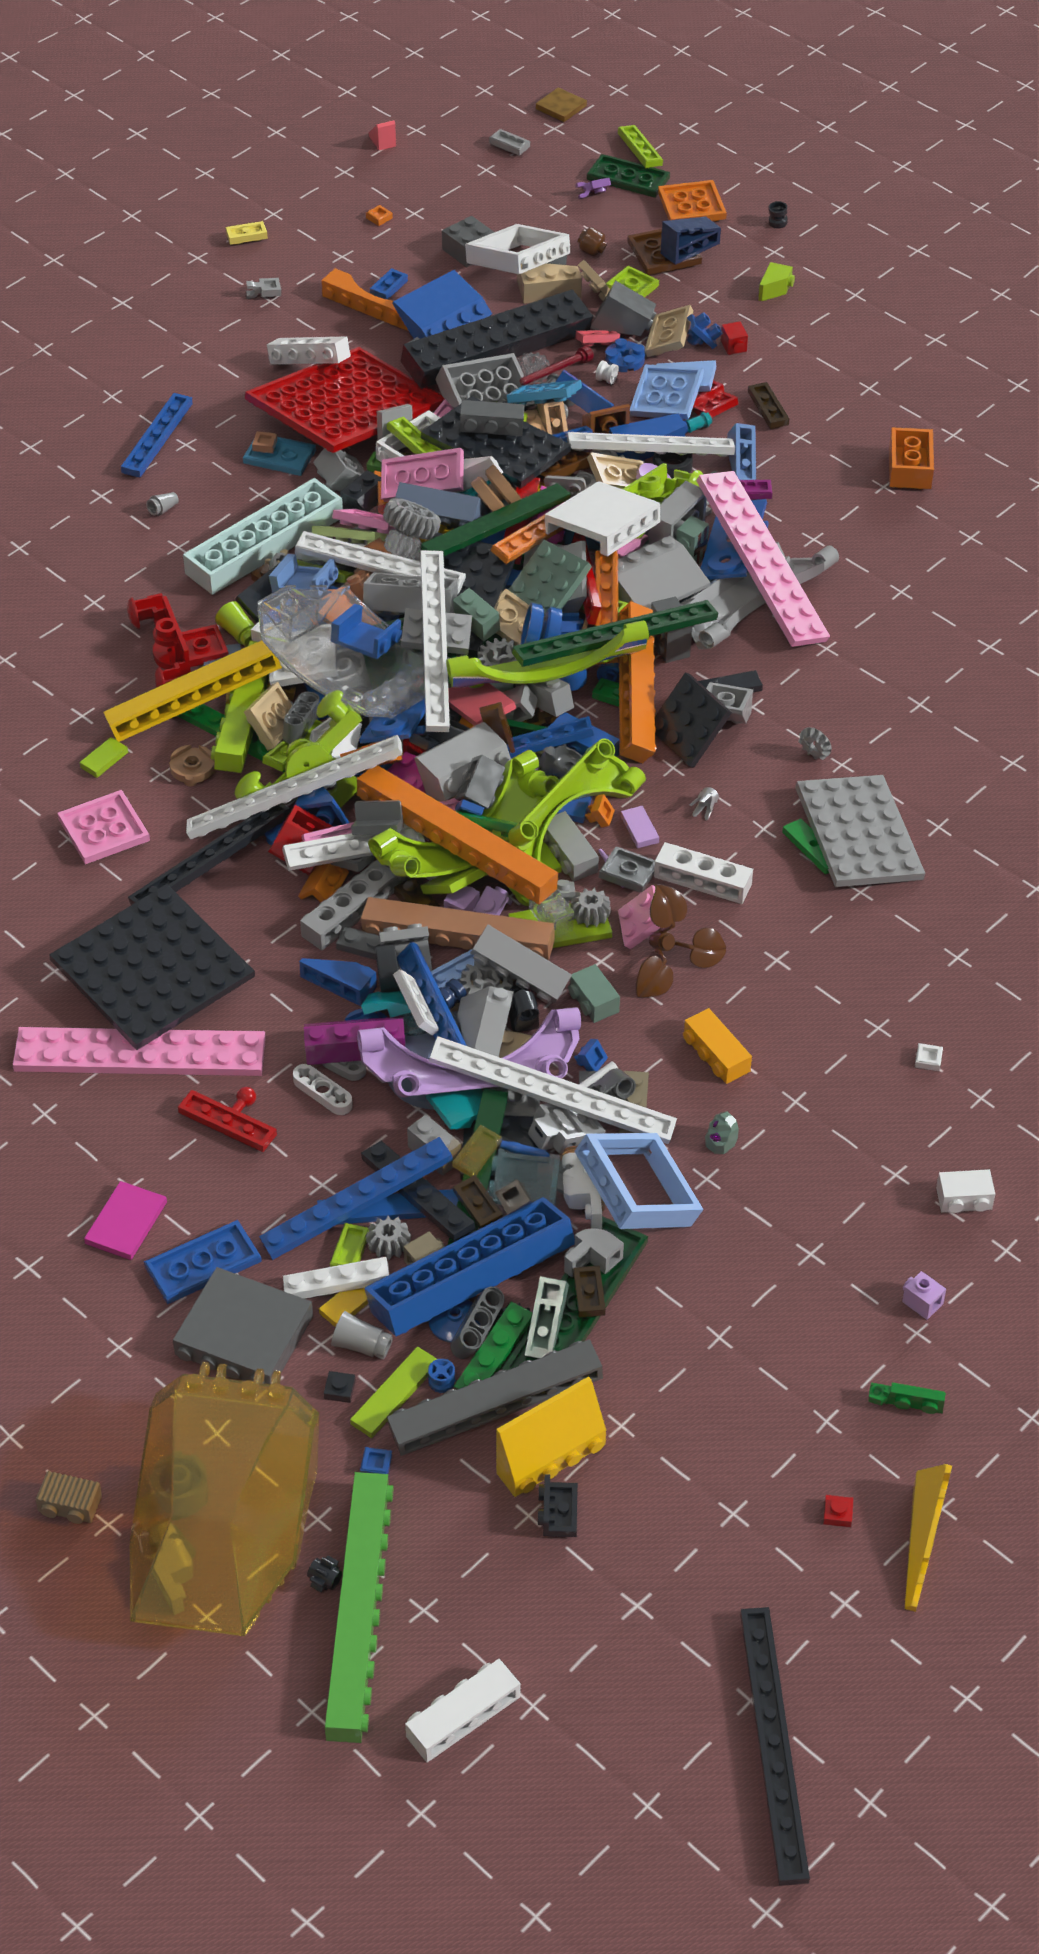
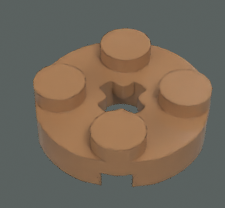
(191, 773)

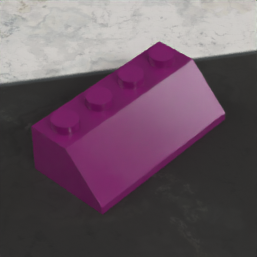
(338, 1040)

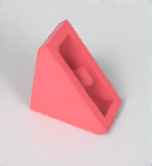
(384, 135)

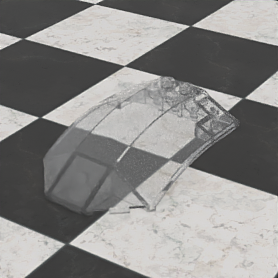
(298, 632)

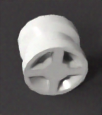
(607, 372)

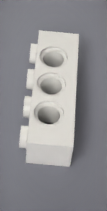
(308, 350)
(703, 873)

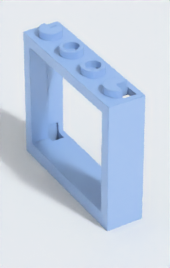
(593, 1156)

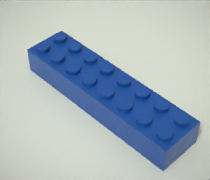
(469, 1266)

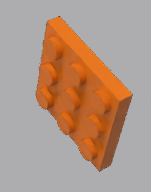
(692, 201)

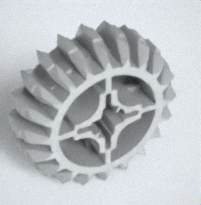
(411, 518)

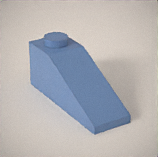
(744, 457)

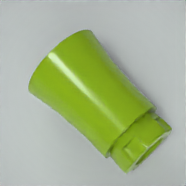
(235, 622)

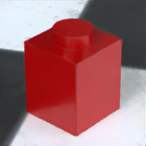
(734, 338)

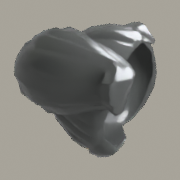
(558, 760)

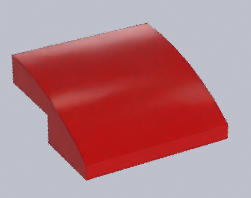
(714, 401)

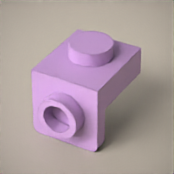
(492, 901)

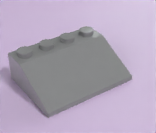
(484, 379)
(659, 573)

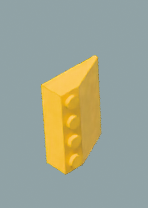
(549, 1438)

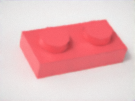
(590, 337)

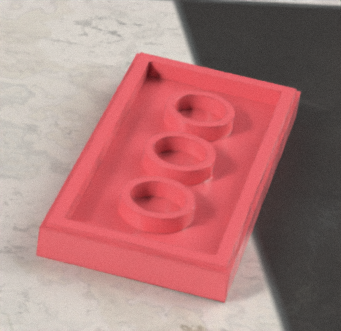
(468, 700)

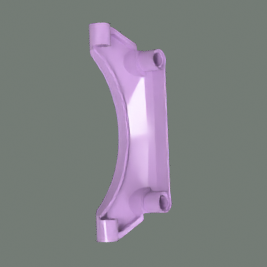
(394, 1062)

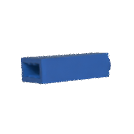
(662, 426)

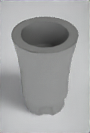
(361, 1336)

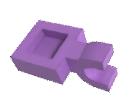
(598, 186)

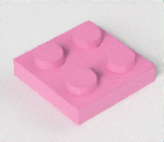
(636, 919)

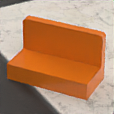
(323, 882)

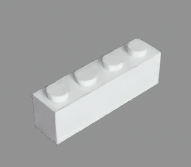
(462, 1709)

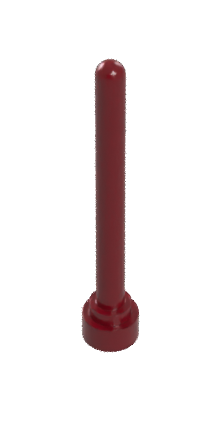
(582, 355)

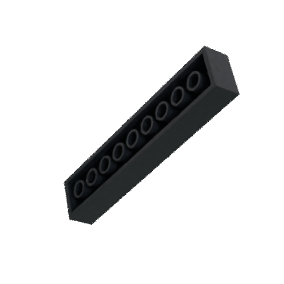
(508, 332)

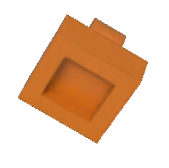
(600, 811)

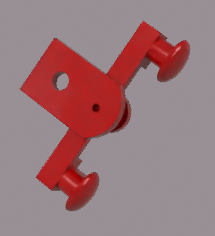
(172, 648)

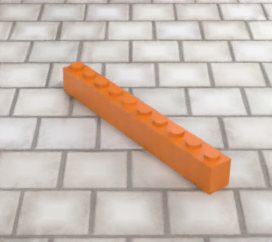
(461, 835)

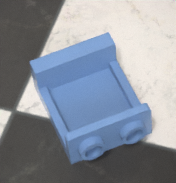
(302, 576)

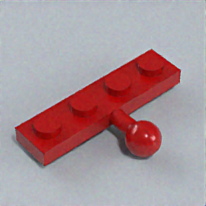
(229, 1120)

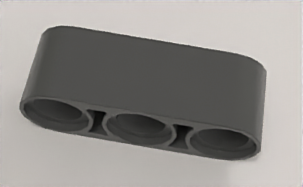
(300, 717)
(470, 1330)

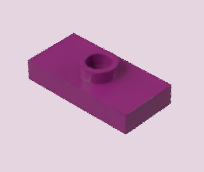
(757, 488)

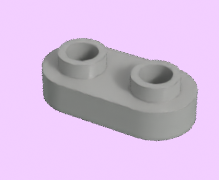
(346, 1069)

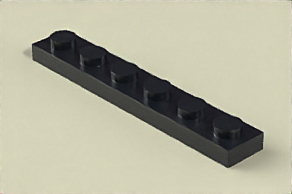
(423, 1196)

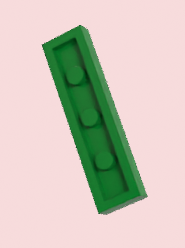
(497, 1345)

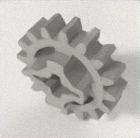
(496, 652)
(483, 977)

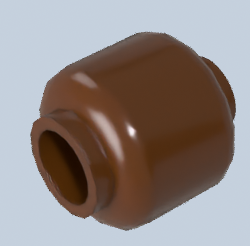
(592, 241)

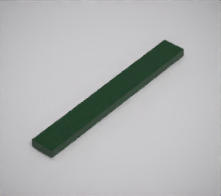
(498, 520)
(490, 1116)

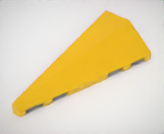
(927, 1503)

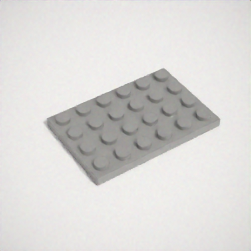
(859, 830)

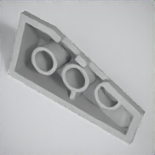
(484, 1018)

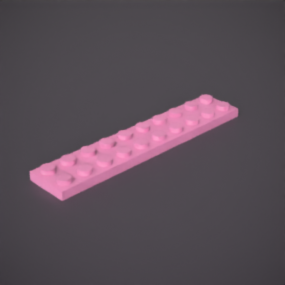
(763, 559)
(109, 1052)

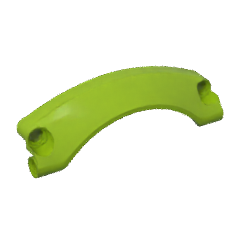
(513, 801)

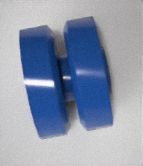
(540, 626)

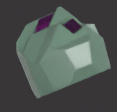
(722, 1133)

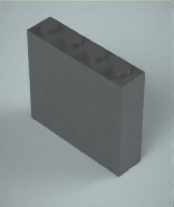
(242, 1326)

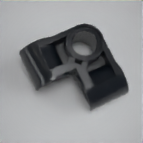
(523, 1010)

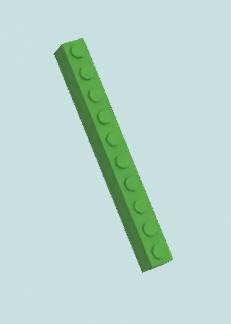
(358, 1609)

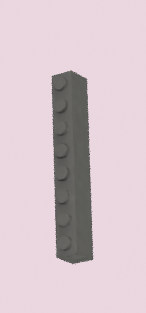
(493, 1397)

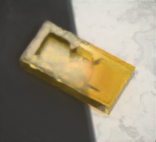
(477, 1151)

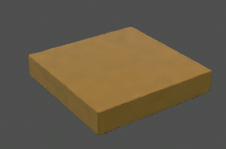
(561, 104)

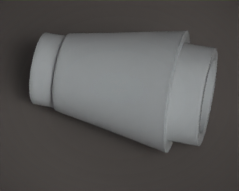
(161, 503)

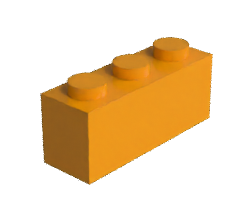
(717, 1046)

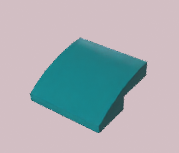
(392, 1000)
(457, 1108)

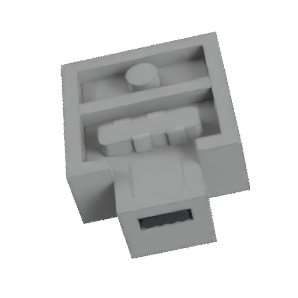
(561, 1127)

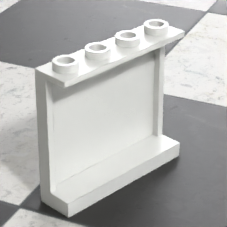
(605, 515)

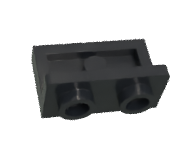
(559, 1509)

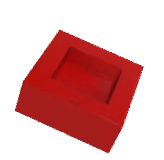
(838, 1511)

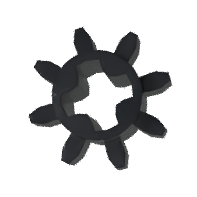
(324, 1574)

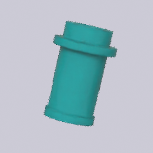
(698, 422)

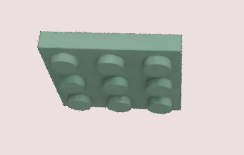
(550, 577)

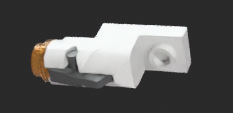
(578, 1187)

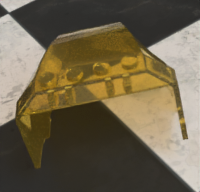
(220, 1500)

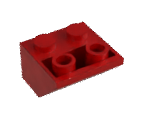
(295, 825)

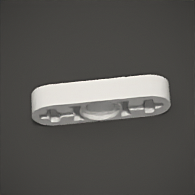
(326, 1099)

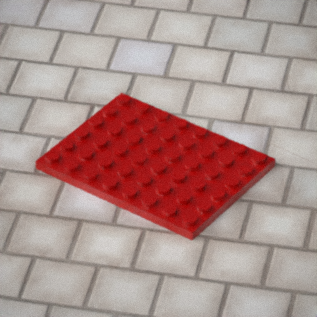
(341, 400)

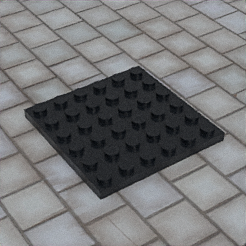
(152, 966)

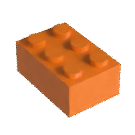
(911, 458)

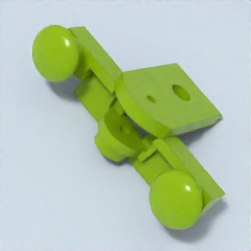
(658, 487)
(306, 755)

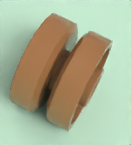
(496, 491)

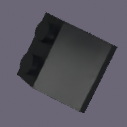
(361, 493)

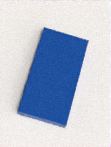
(192, 1263)

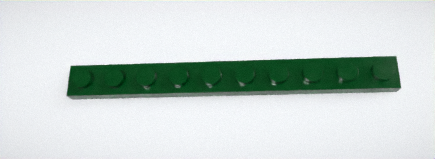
(598, 636)

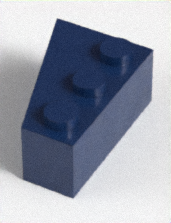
(688, 237)

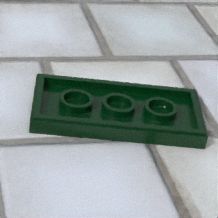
(628, 175)

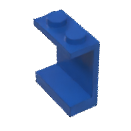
(362, 637)

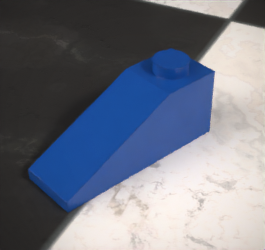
(342, 978)

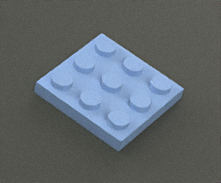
(666, 391)

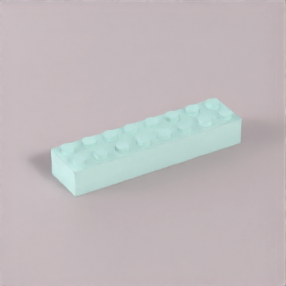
(260, 536)

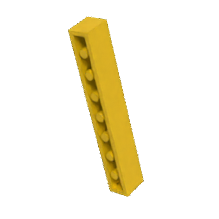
(191, 690)

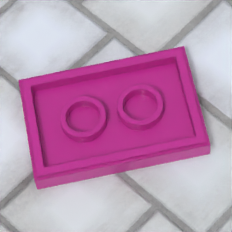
(125, 1220)

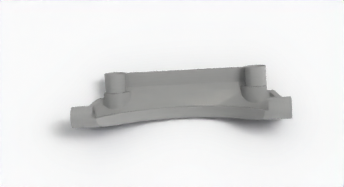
(740, 596)

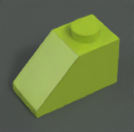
(776, 281)

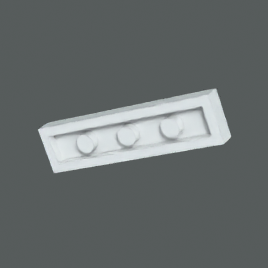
(336, 1278)

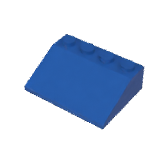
(441, 306)

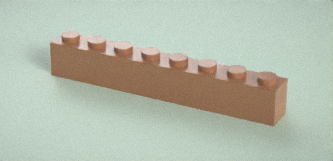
(455, 926)

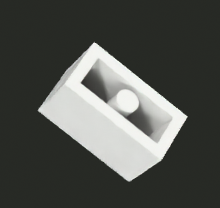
(965, 1191)

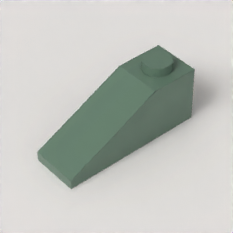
(546, 1316)

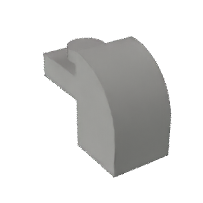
(594, 1247)

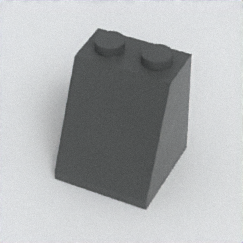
(624, 312)

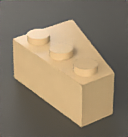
(548, 281)

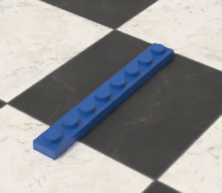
(356, 1198)

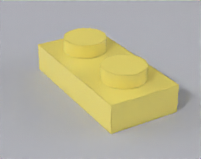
(246, 233)

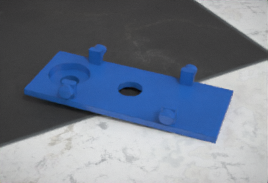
(720, 549)
(402, 725)

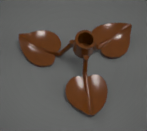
(707, 948)

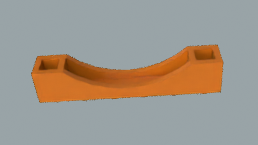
(343, 289)

